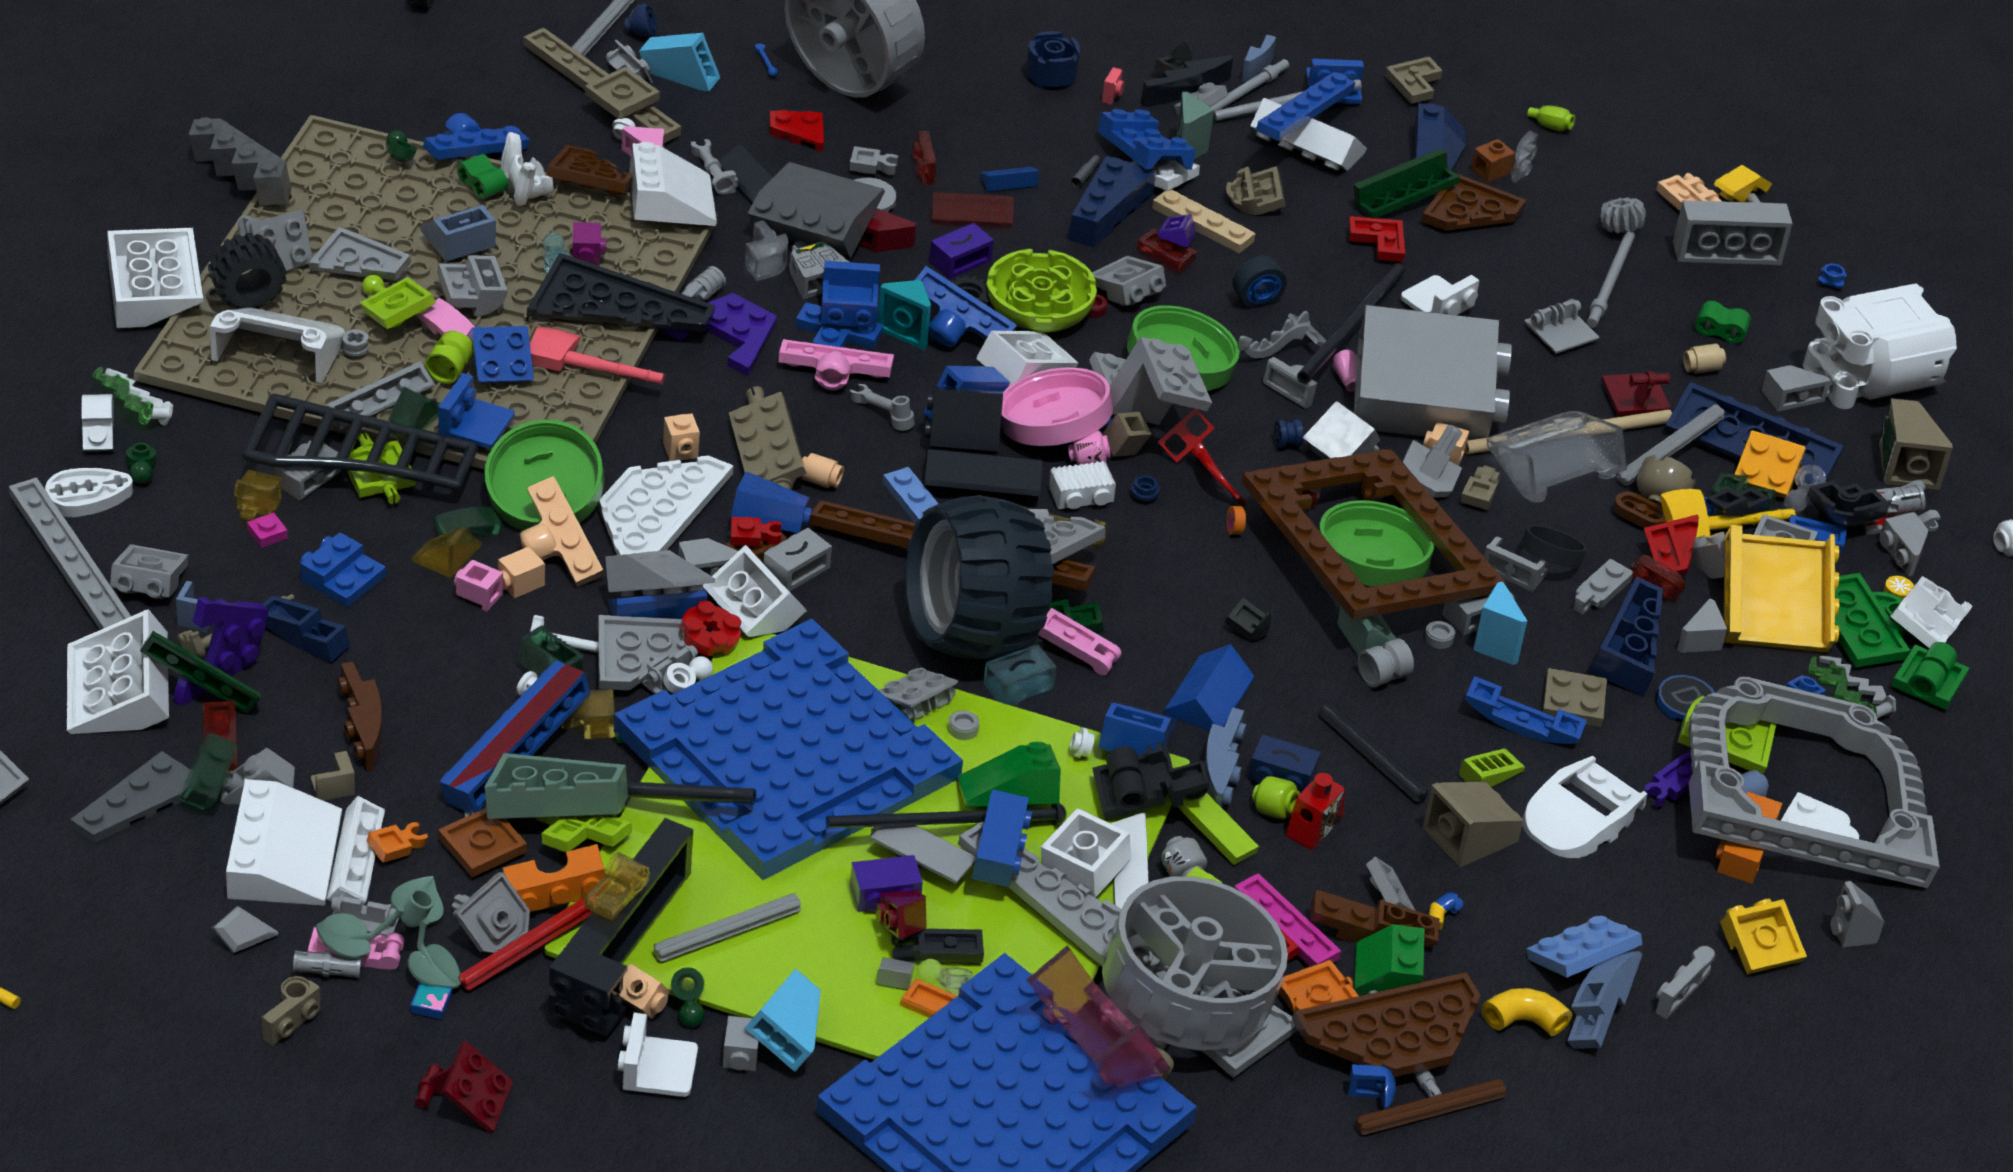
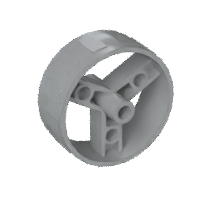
(844, 45)
(1203, 937)

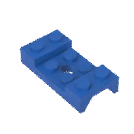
(1139, 138)

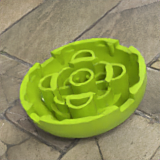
(1041, 290)

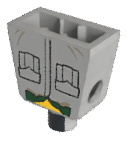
(808, 266)

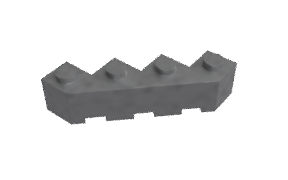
(243, 157)

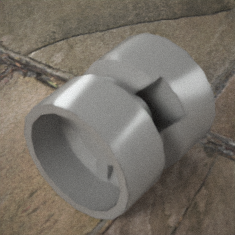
(1385, 662)

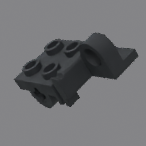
(1143, 780)

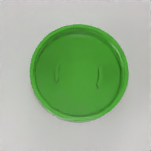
(1208, 341)
(535, 454)
(1377, 541)

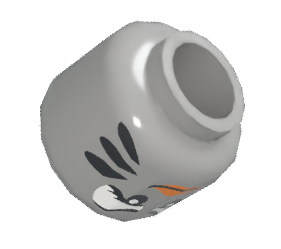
(1182, 856)

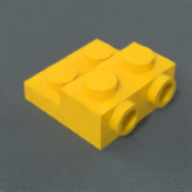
(1763, 935)

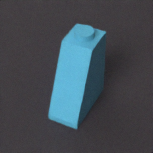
(681, 60)
(789, 1020)

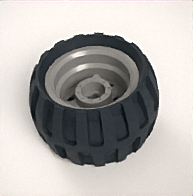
(978, 577)

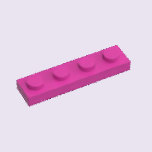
(1312, 943)

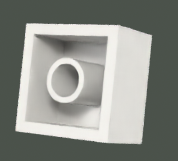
(1087, 851)

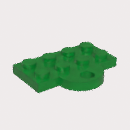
(1866, 625)

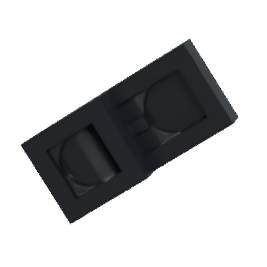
(1741, 503)

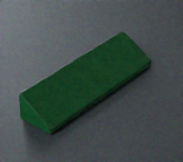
(200, 672)

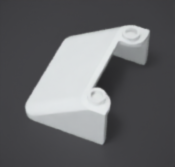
(315, 336)

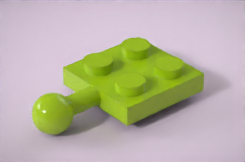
(396, 303)

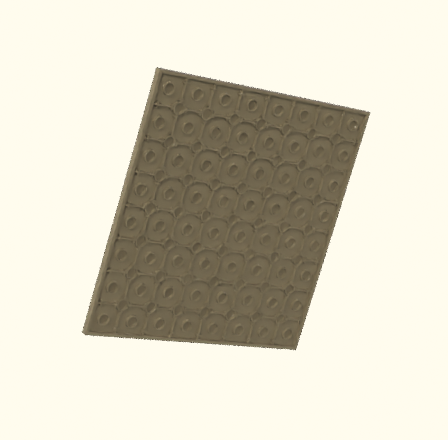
(352, 182)

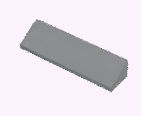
(383, 392)

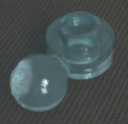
(553, 244)

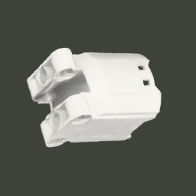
(1880, 345)

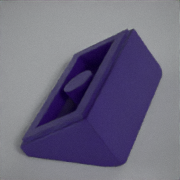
(1178, 230)

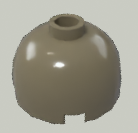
(1662, 476)

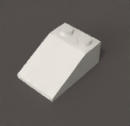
(1022, 354)

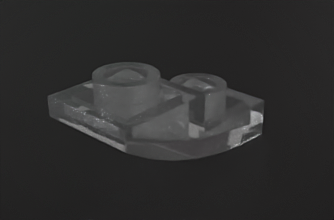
(1524, 154)

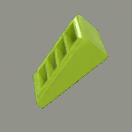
(1472, 767)

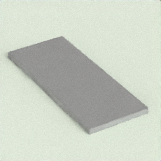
(928, 850)

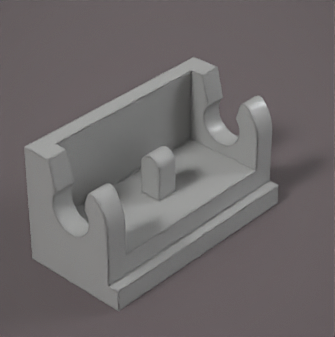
(1514, 567)

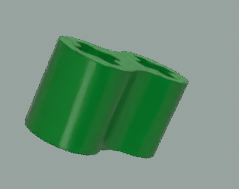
(482, 176)
(1723, 322)

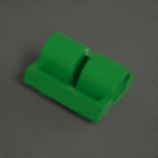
(1931, 674)

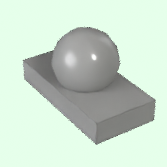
(1284, 380)

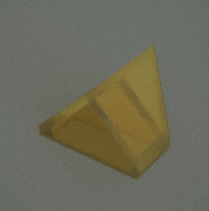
(448, 551)

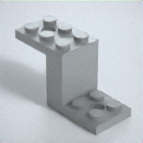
(1152, 379)

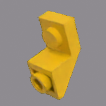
(1740, 183)

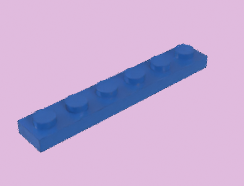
(1305, 106)

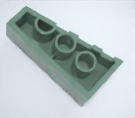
(554, 787)

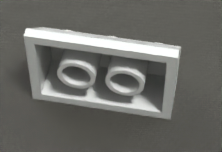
(754, 595)

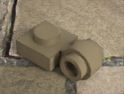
(1481, 488)

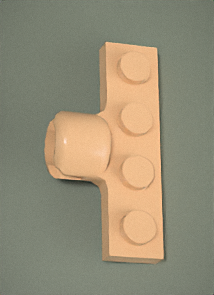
(560, 533)

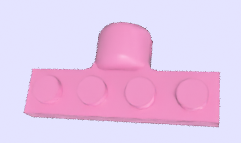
(835, 363)

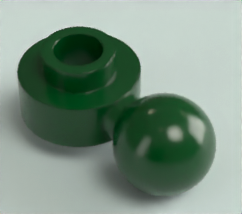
(399, 146)
(141, 460)
(691, 1013)

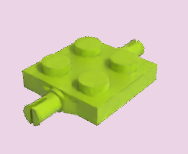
(370, 483)

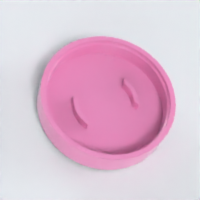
(1056, 406)

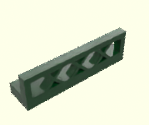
(1402, 182)

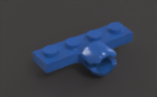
(469, 139)
(958, 311)

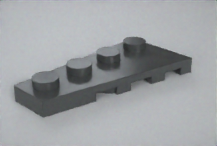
(135, 797)

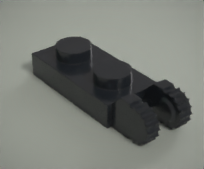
(941, 945)

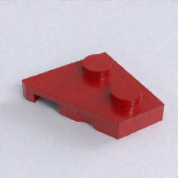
(1673, 542)

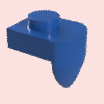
(1372, 1082)

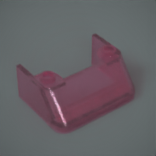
(1095, 1023)

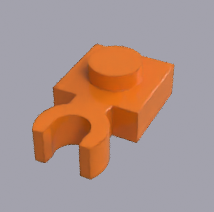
(394, 843)

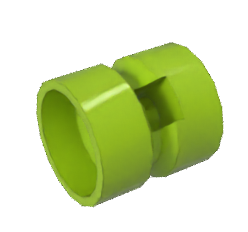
(449, 357)

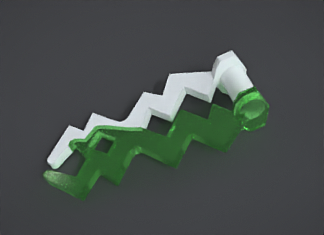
(151, 408)

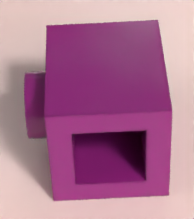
(588, 242)

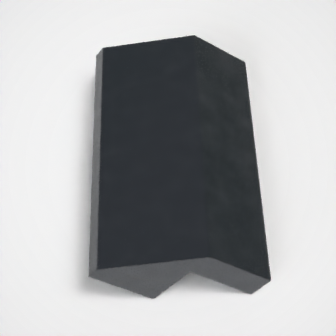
(983, 472)

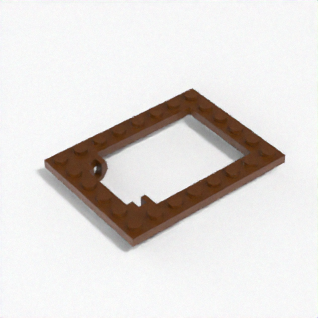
(1382, 474)

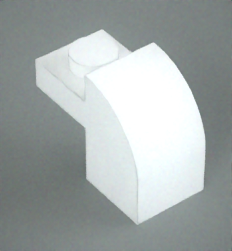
(97, 422)

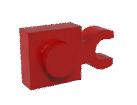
(750, 531)

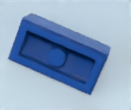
(1010, 178)

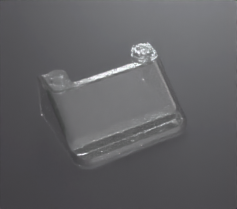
(1558, 451)

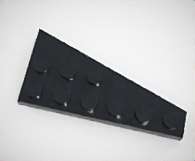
(600, 295)

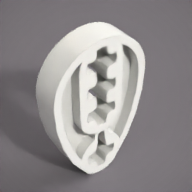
(88, 490)

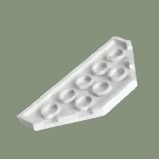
(655, 505)

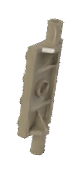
(767, 438)

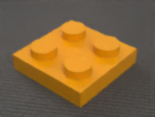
(1770, 462)

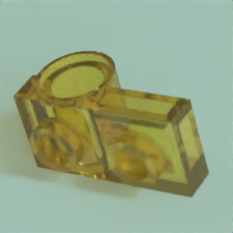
(619, 886)

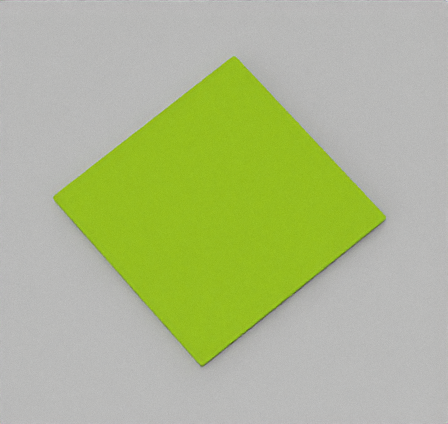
(828, 935)

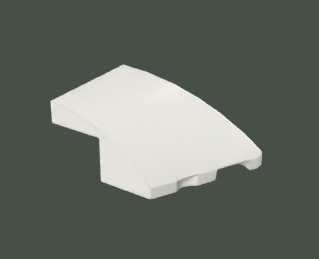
(1930, 612)

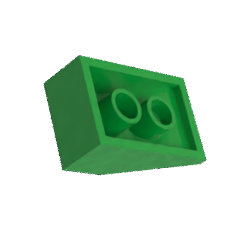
(1021, 771)

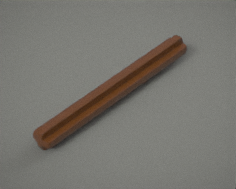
(1430, 1106)

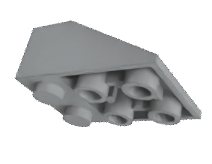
(653, 572)

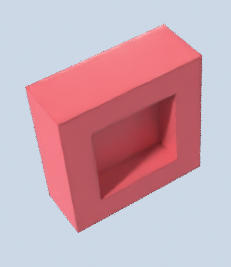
(1113, 86)

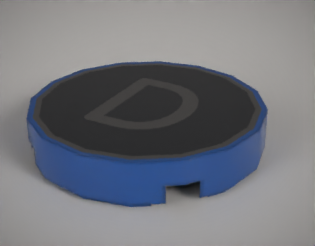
(1678, 694)

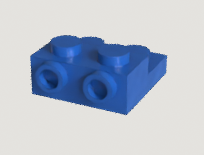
(340, 569)

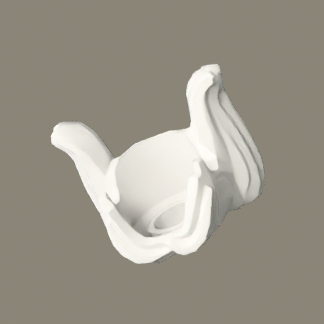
(526, 177)

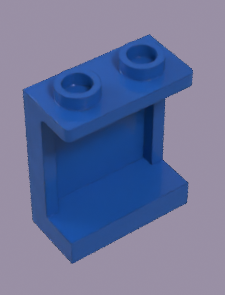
(850, 294)

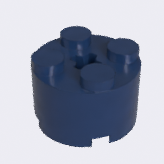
(1052, 60)

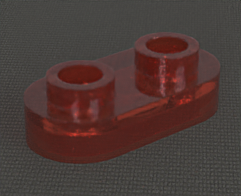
(1659, 575)

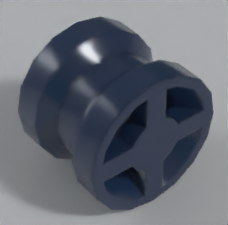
(1288, 433)

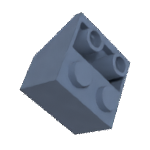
(462, 233)

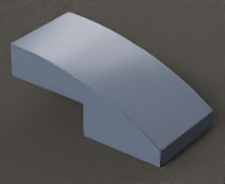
(1258, 58)

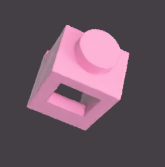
(479, 584)

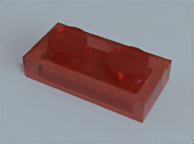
(925, 157)
(1165, 251)

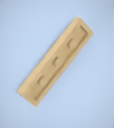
(1205, 220)

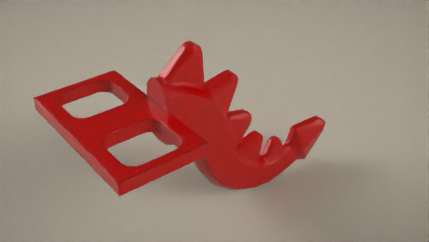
(1197, 448)

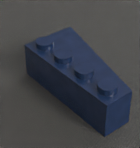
(1109, 198)
(1630, 643)

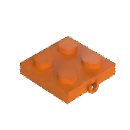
(1316, 987)

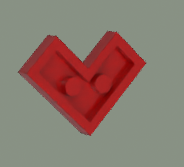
(1384, 232)

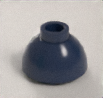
(642, 22)

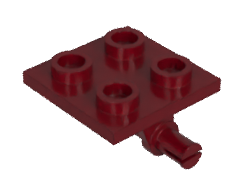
(1637, 392)
(470, 1084)

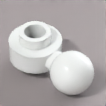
(681, 675)

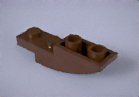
(364, 715)
(1357, 921)

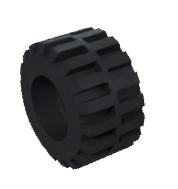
(242, 255)

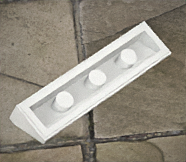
(354, 855)
(1135, 872)

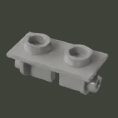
(627, 58)
(655, 675)
(371, 915)

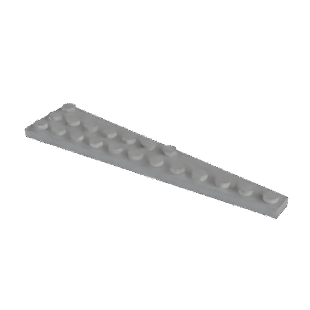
(1089, 926)

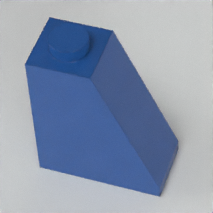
(971, 378)
(771, 502)

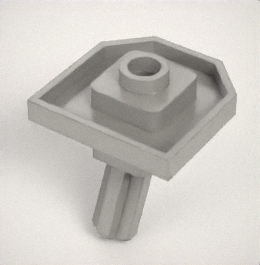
(1433, 465)
(492, 914)

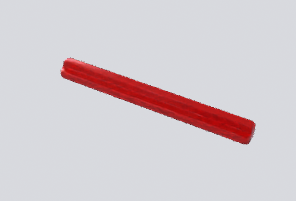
(524, 945)

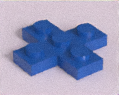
(836, 335)

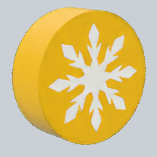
(1898, 586)

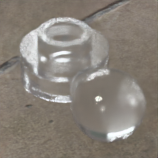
(1797, 498)
(950, 978)

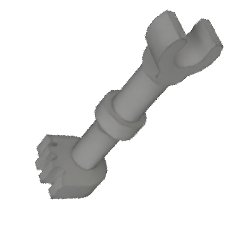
(722, 182)

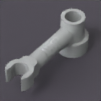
(899, 407)

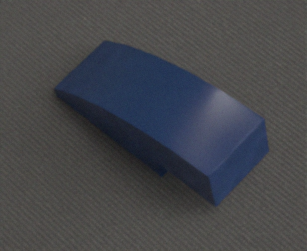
(305, 628)

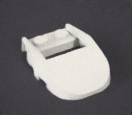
(1570, 825)

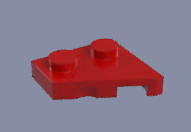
(798, 127)

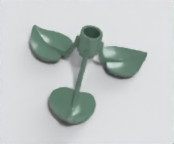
(417, 905)

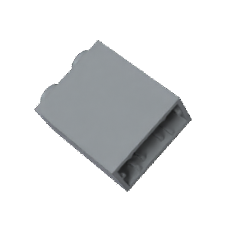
(1430, 370)

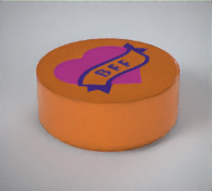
(1235, 520)

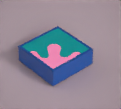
(431, 1001)

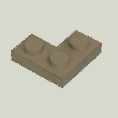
(1413, 78)

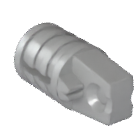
(706, 284)
(1895, 498)

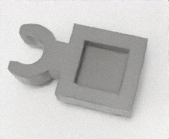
(869, 161)

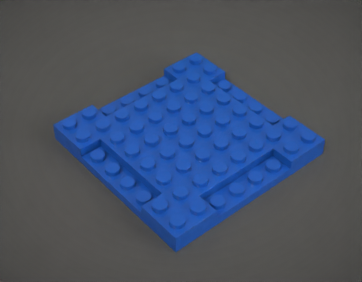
(801, 735)
(999, 1092)

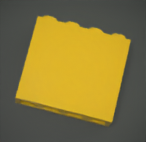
(1780, 591)

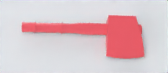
(555, 348)

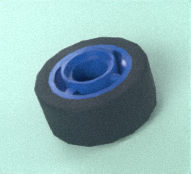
(1259, 282)

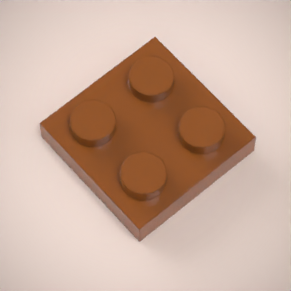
(481, 842)

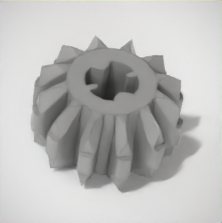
(1622, 215)

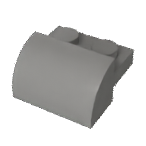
(473, 284)

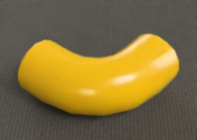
(1526, 1005)

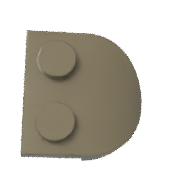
(1257, 191)

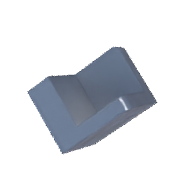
(186, 608)

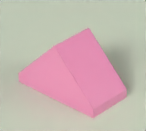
(640, 134)

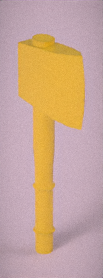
(1690, 502)

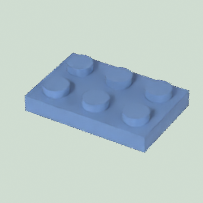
(1584, 946)

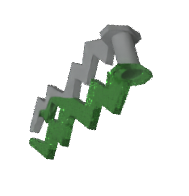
(1887, 703)

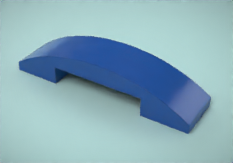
(1522, 719)

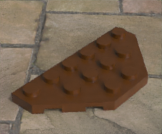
(1395, 1028)

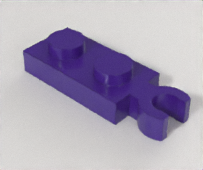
(1671, 780)

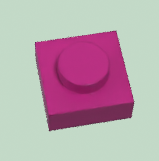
(267, 530)

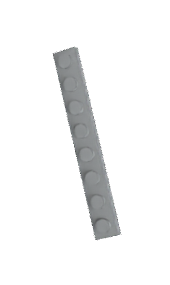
(68, 553)

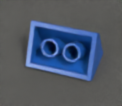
(657, 606)
(1211, 689)

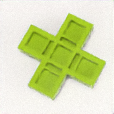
(570, 831)

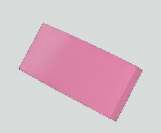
(444, 317)

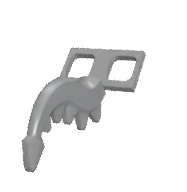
(1293, 328)

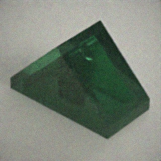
(414, 409)

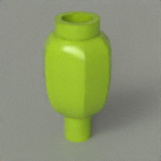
(1553, 117)

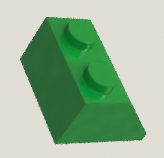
(1389, 959)

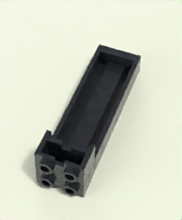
(591, 964)

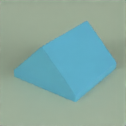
(1501, 627)

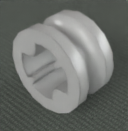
(355, 342)

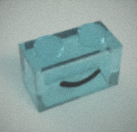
(1020, 675)

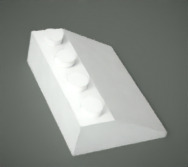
(669, 187)
(152, 274)
(115, 683)
(282, 845)

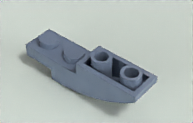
(1222, 757)
(1598, 996)

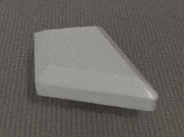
(242, 930)

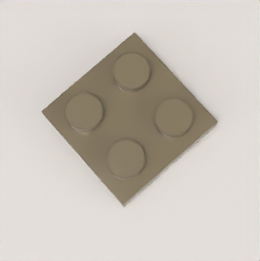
(622, 93)
(1575, 694)

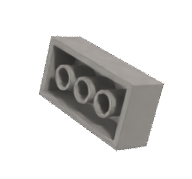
(1732, 232)

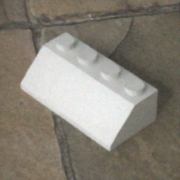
(1316, 140)

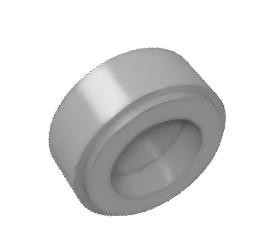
(1439, 634)
(963, 725)

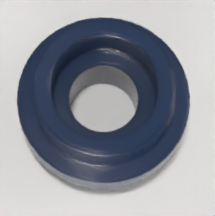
(1145, 488)

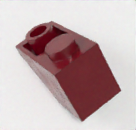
(888, 233)
(902, 912)

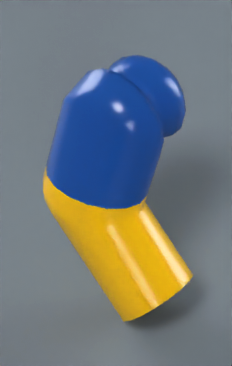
(1448, 901)

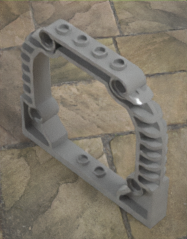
(1723, 811)

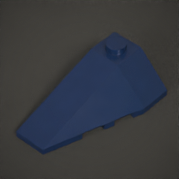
(1438, 129)

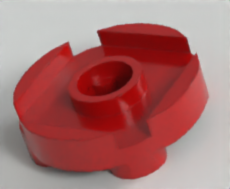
(724, 624)

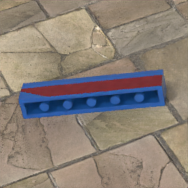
(518, 731)

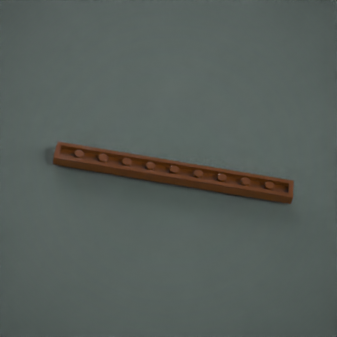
(899, 532)

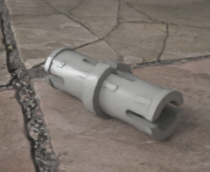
(326, 964)

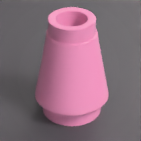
(1345, 367)

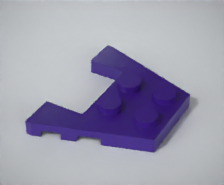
(740, 325)
(233, 640)

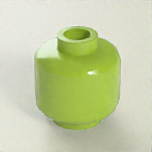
(1275, 797)

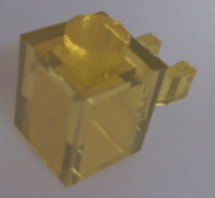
(258, 494)
(595, 714)

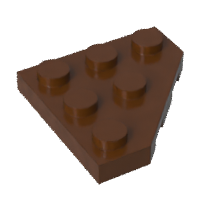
(583, 167)
(1472, 206)

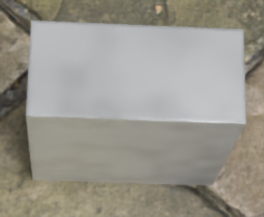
(1340, 434)

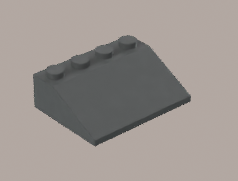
(816, 207)

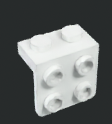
(1441, 297)
(656, 1063)

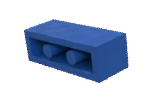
(1002, 838)

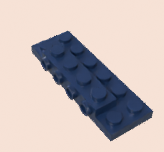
(1732, 432)

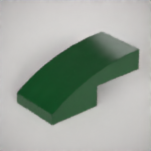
(1086, 615)

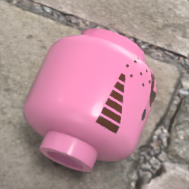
(1090, 449)

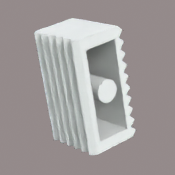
(1082, 485)

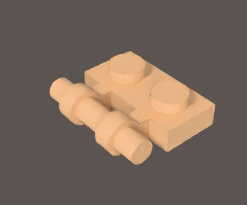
(1687, 188)

